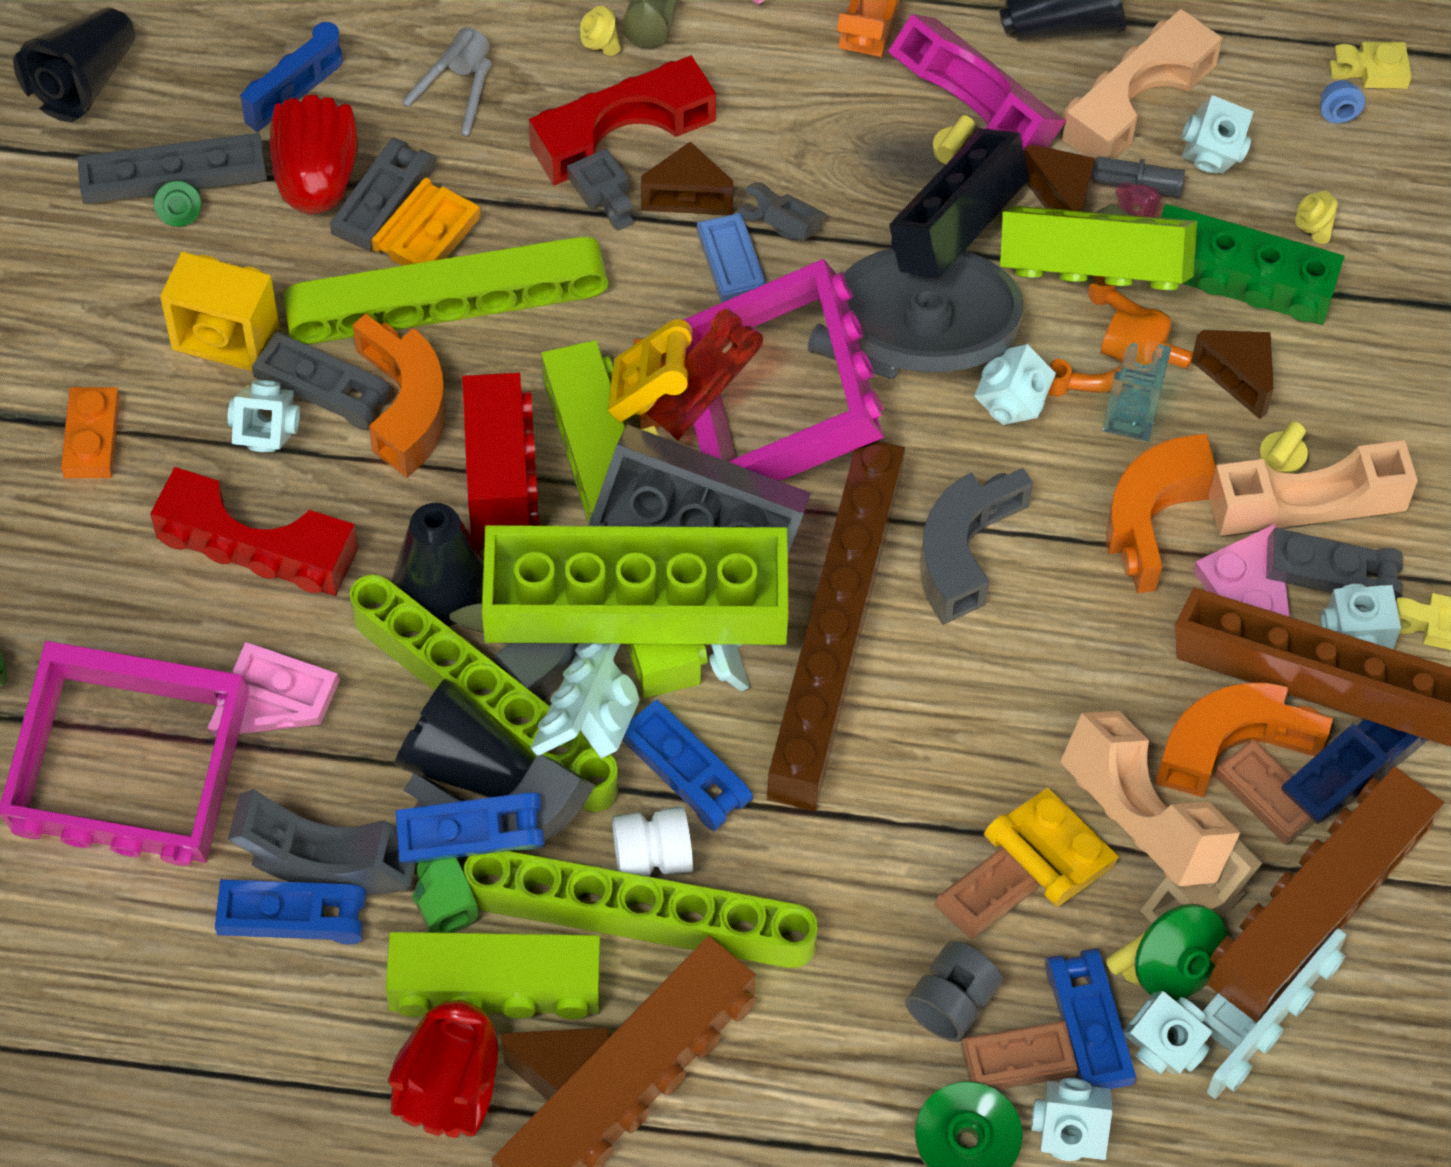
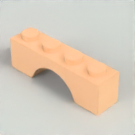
(1173, 56)
(1365, 483)
(1111, 764)

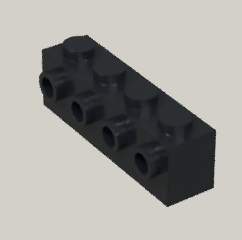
(959, 203)

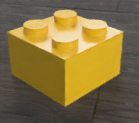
(219, 310)

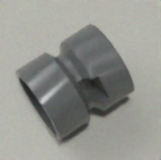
(958, 985)

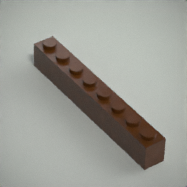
(835, 626)

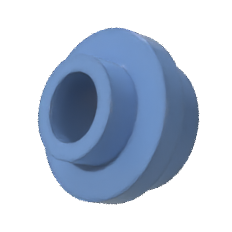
(1341, 101)

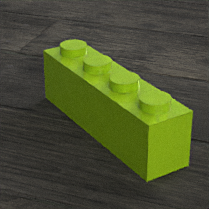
(1098, 245)
(495, 973)

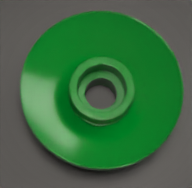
(1178, 951)
(972, 1110)

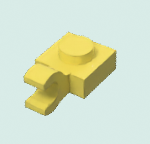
(1375, 62)
(1430, 618)

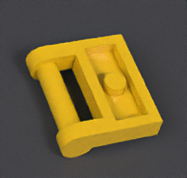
(638, 371)
(1060, 839)

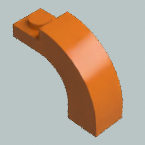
(868, 26)
(415, 421)
(1156, 479)
(1234, 718)

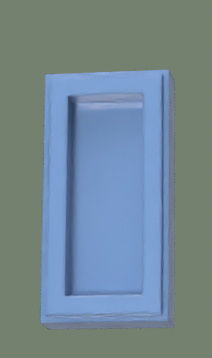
(730, 256)

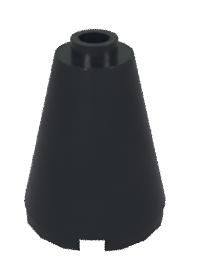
(1061, 18)
(74, 62)
(439, 562)
(463, 746)

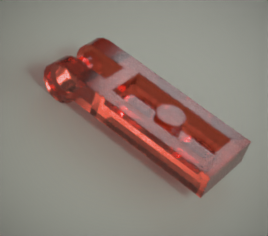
(708, 372)

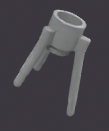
(462, 56)

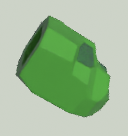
(444, 896)

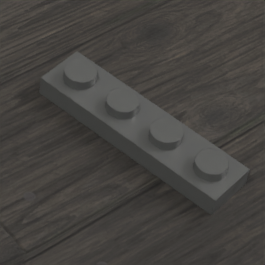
(146, 169)

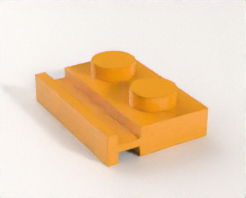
(426, 225)

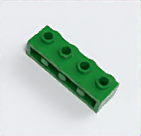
(1261, 267)

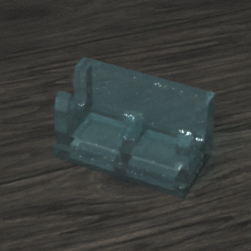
(1136, 394)

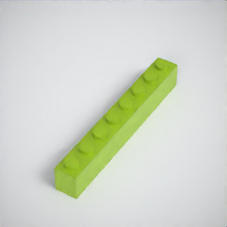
(579, 394)

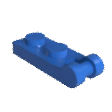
(293, 75)
(685, 764)
(468, 828)
(289, 910)
(1091, 1020)

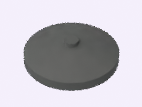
(934, 321)

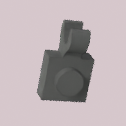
(603, 181)
(788, 214)

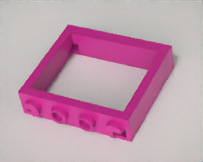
(827, 438)
(134, 674)

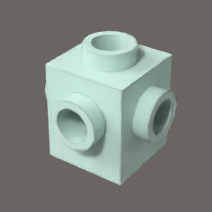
(1217, 135)
(1015, 385)
(250, 424)
(1364, 613)
(1150, 1029)
(1073, 1119)

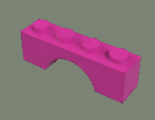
(953, 64)

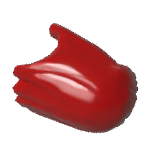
(312, 152)
(446, 1071)

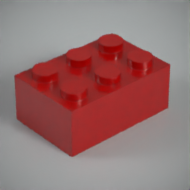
(499, 453)

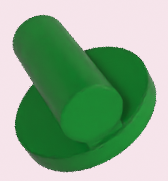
(177, 203)

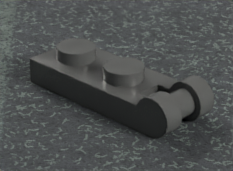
(381, 192)
(321, 379)
(1329, 563)

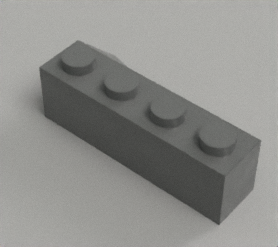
(677, 486)

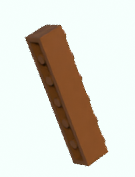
(1316, 664)
(1323, 893)
(636, 1064)

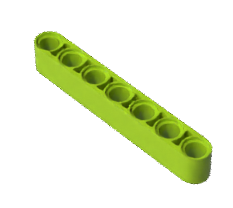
(447, 289)
(470, 672)
(659, 925)

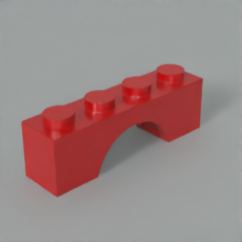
(668, 97)
(308, 552)

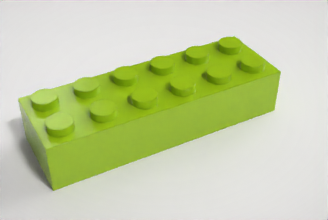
(635, 585)

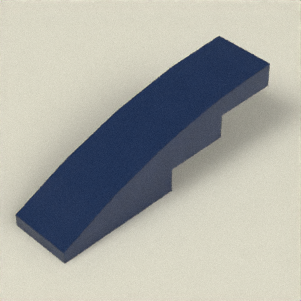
(1347, 766)

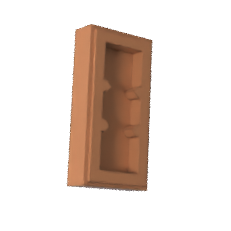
(1257, 783)
(986, 893)
(1020, 1056)

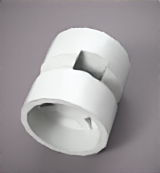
(654, 843)

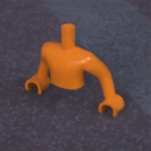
(1128, 326)

